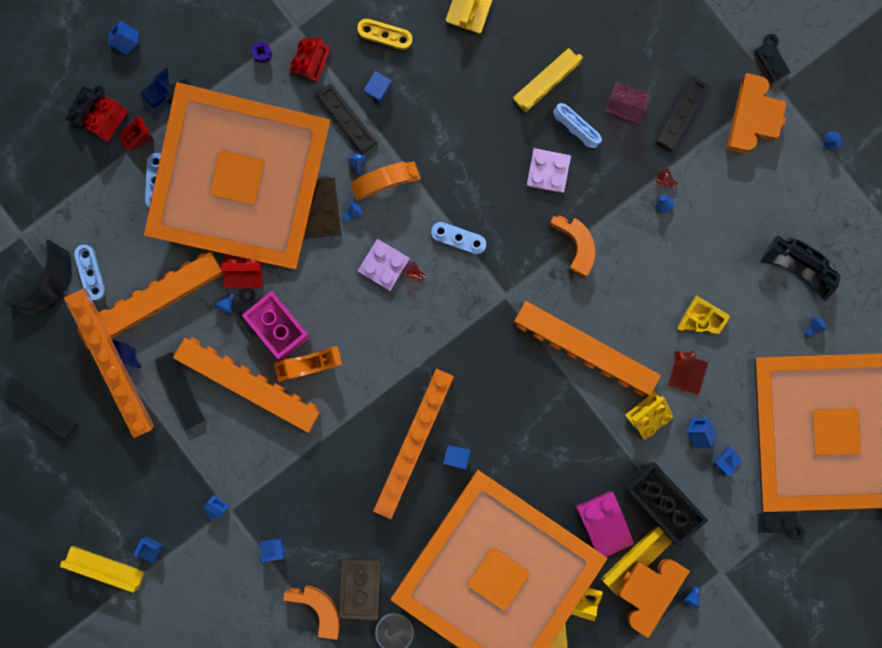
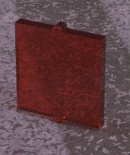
(689, 377)

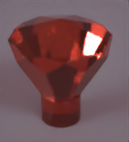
(666, 178)
(413, 271)
(682, 358)

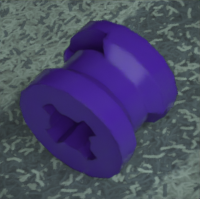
(261, 55)

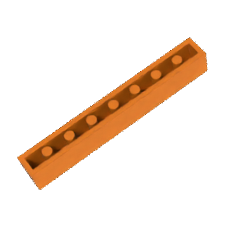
(159, 294)
(587, 349)
(109, 362)
(247, 385)
(413, 443)

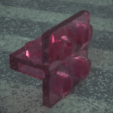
(627, 102)

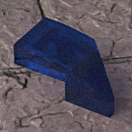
(155, 92)
(127, 354)

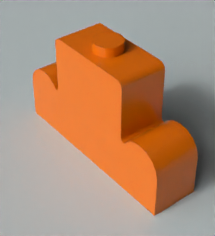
(755, 115)
(650, 592)

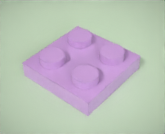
(548, 170)
(383, 265)

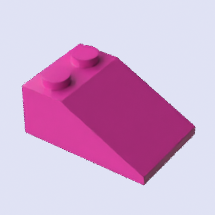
(276, 326)
(605, 524)

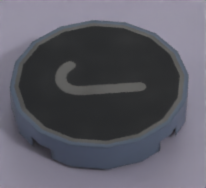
(394, 631)

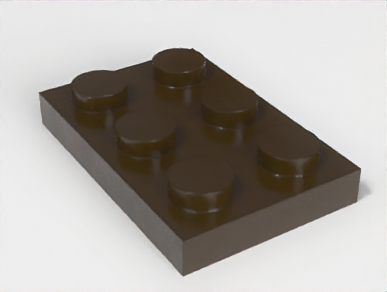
(324, 211)
(360, 589)

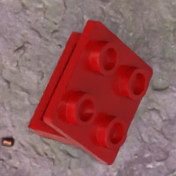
(309, 58)
(105, 118)
(242, 273)

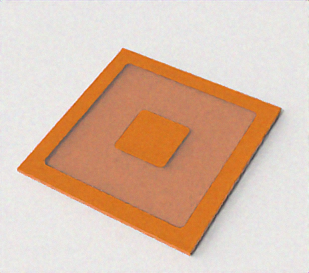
(236, 176)
(820, 431)
(498, 573)

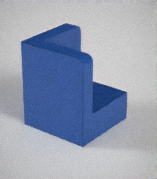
(123, 37)
(378, 86)
(701, 432)
(456, 457)
(727, 461)
(148, 549)
(272, 550)

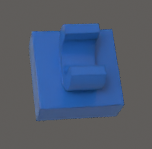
(216, 508)

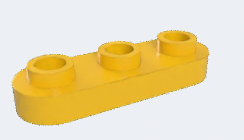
(378, 28)

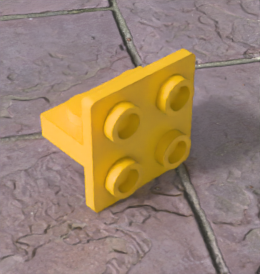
(469, 14)
(650, 415)

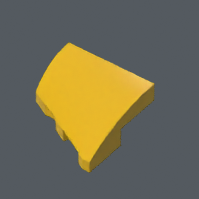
(703, 317)

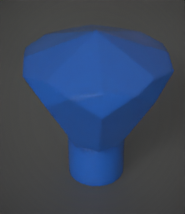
(832, 140)
(357, 162)
(664, 204)
(354, 211)
(224, 306)
(817, 325)
(692, 598)

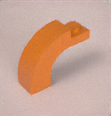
(384, 178)
(583, 242)
(308, 364)
(323, 605)

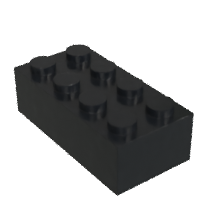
(665, 504)

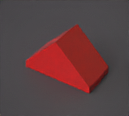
(135, 134)

